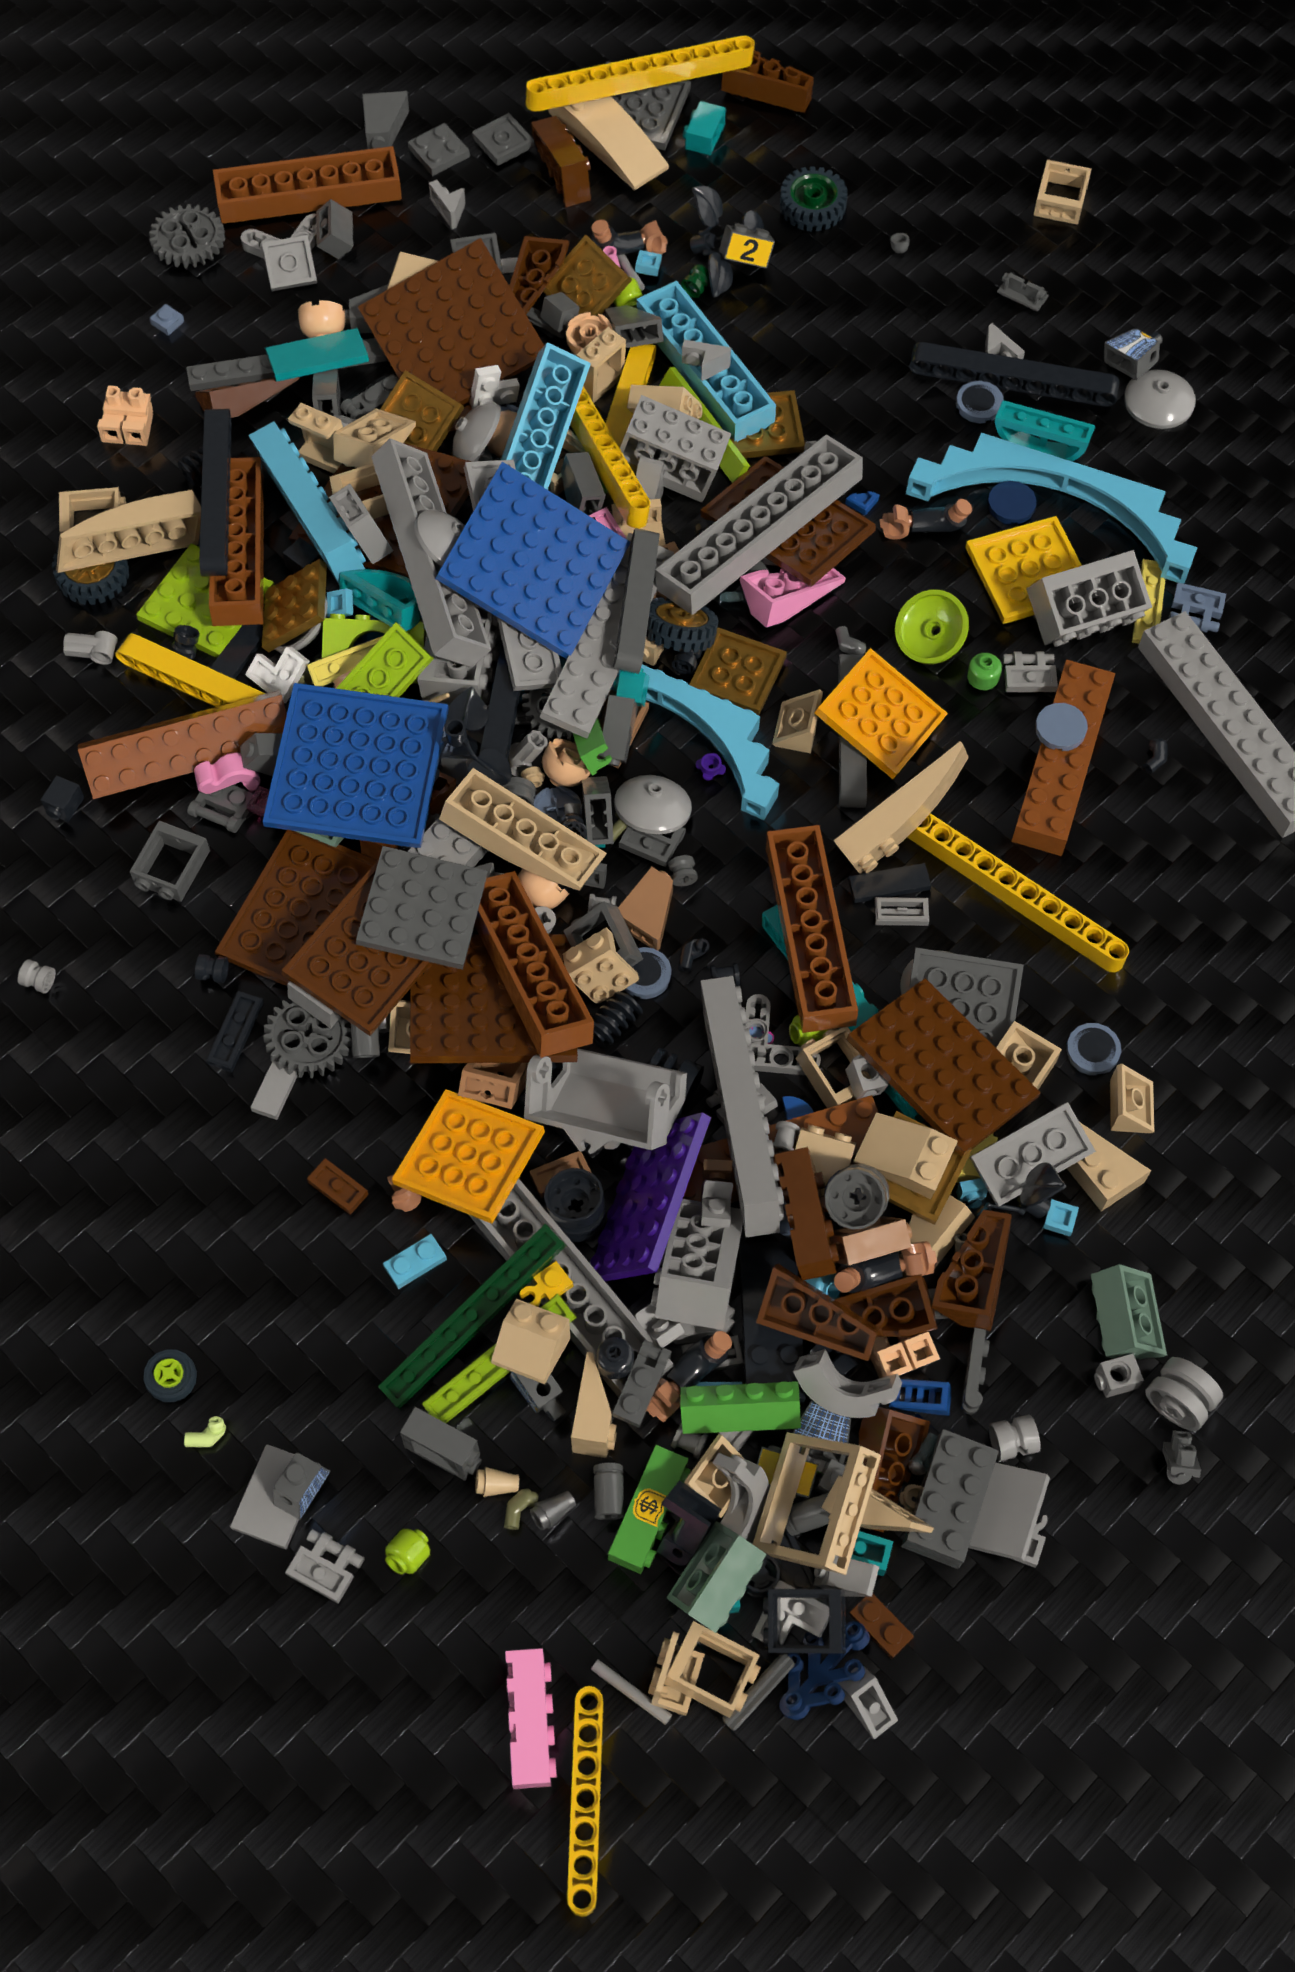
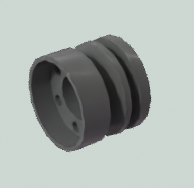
(844, 1206)

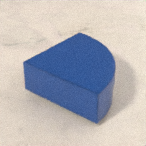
(862, 502)
(795, 1107)

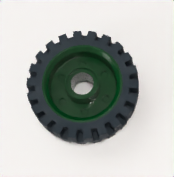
(813, 198)

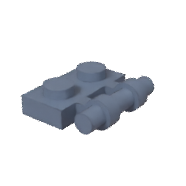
(1199, 601)

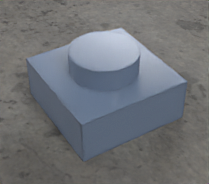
(166, 319)

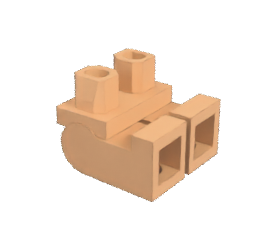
(126, 414)
(904, 1356)

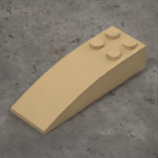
(614, 139)
(132, 531)
(901, 813)
(519, 832)

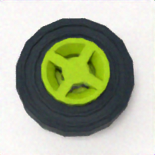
(170, 1365)

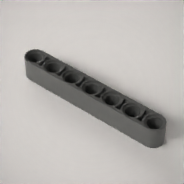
(636, 601)
(851, 761)

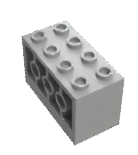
(684, 444)
(1089, 599)
(453, 678)
(697, 1269)

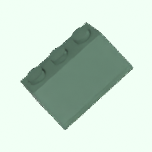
(1128, 1313)
(716, 1576)

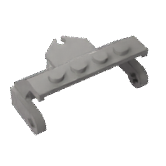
(605, 1100)

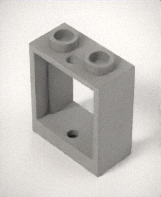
(361, 524)

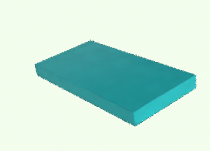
(317, 354)

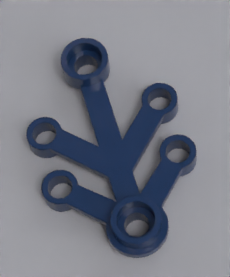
(822, 1674)

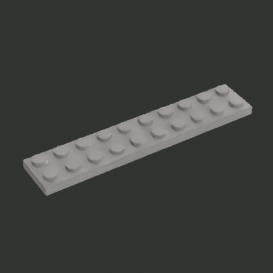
(528, 661)
(590, 670)

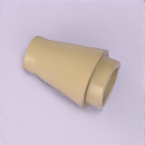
(495, 1482)

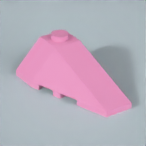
(780, 595)

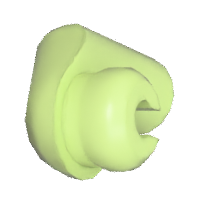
(207, 1438)

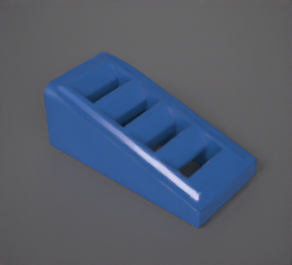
(930, 1407)

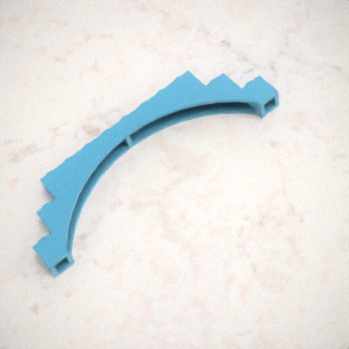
(1126, 500)
(728, 729)

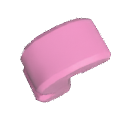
(224, 773)

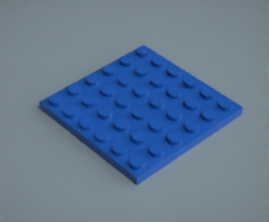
(533, 560)
(356, 765)

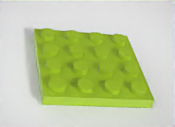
(184, 600)

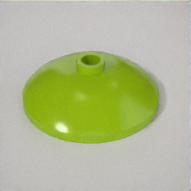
(919, 620)

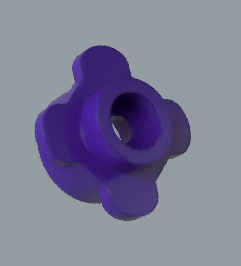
(710, 760)

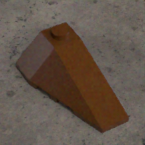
(536, 267)
(241, 397)
(973, 1279)
(896, 1308)
(897, 1440)

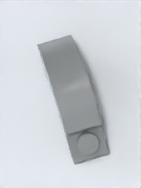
(839, 1394)
(748, 1494)

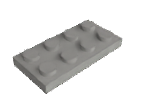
(1049, 1139)

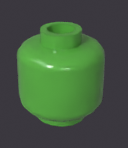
(984, 671)

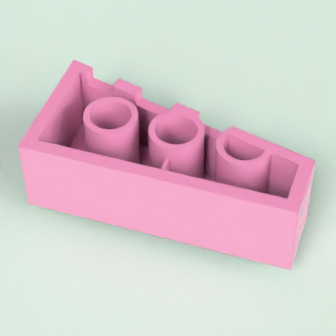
(529, 1720)

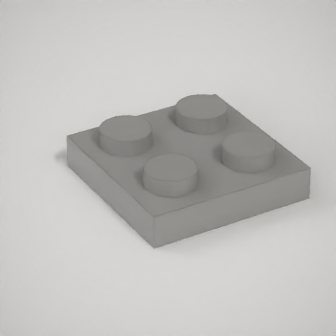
(289, 262)

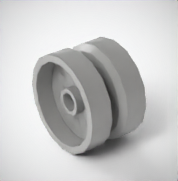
(1184, 1393)

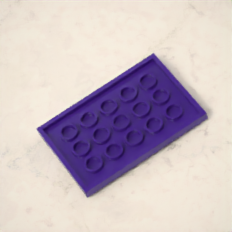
(648, 1202)

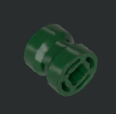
(696, 281)

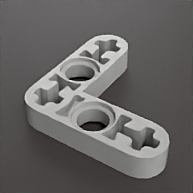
(256, 248)
(761, 1046)

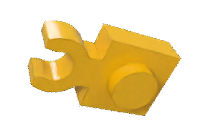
(548, 1283)

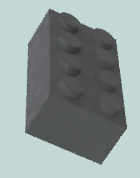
(951, 1498)

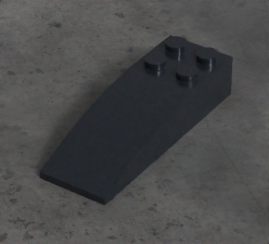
(767, 1353)

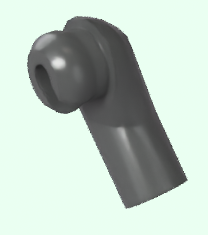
(848, 644)

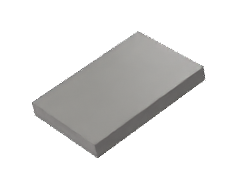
(1009, 1511)
(257, 1513)

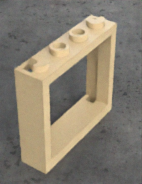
(847, 1509)

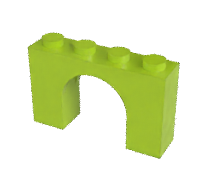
(342, 633)

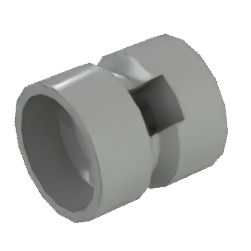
(1014, 1437)

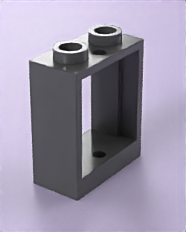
(176, 838)
(617, 924)
(441, 1444)

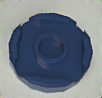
(1011, 502)

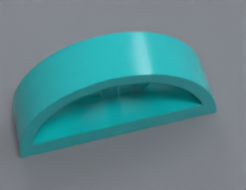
(1017, 422)
(383, 596)

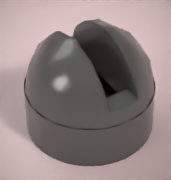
(900, 242)

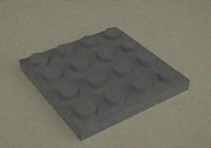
(656, 109)
(422, 907)
(977, 987)

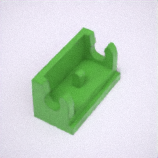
(591, 748)

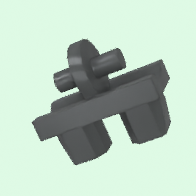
(1181, 1458)

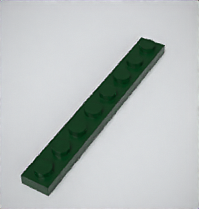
(472, 1316)

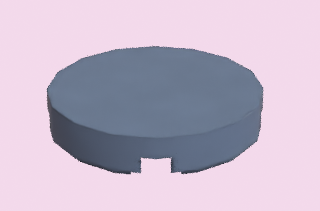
(1061, 726)

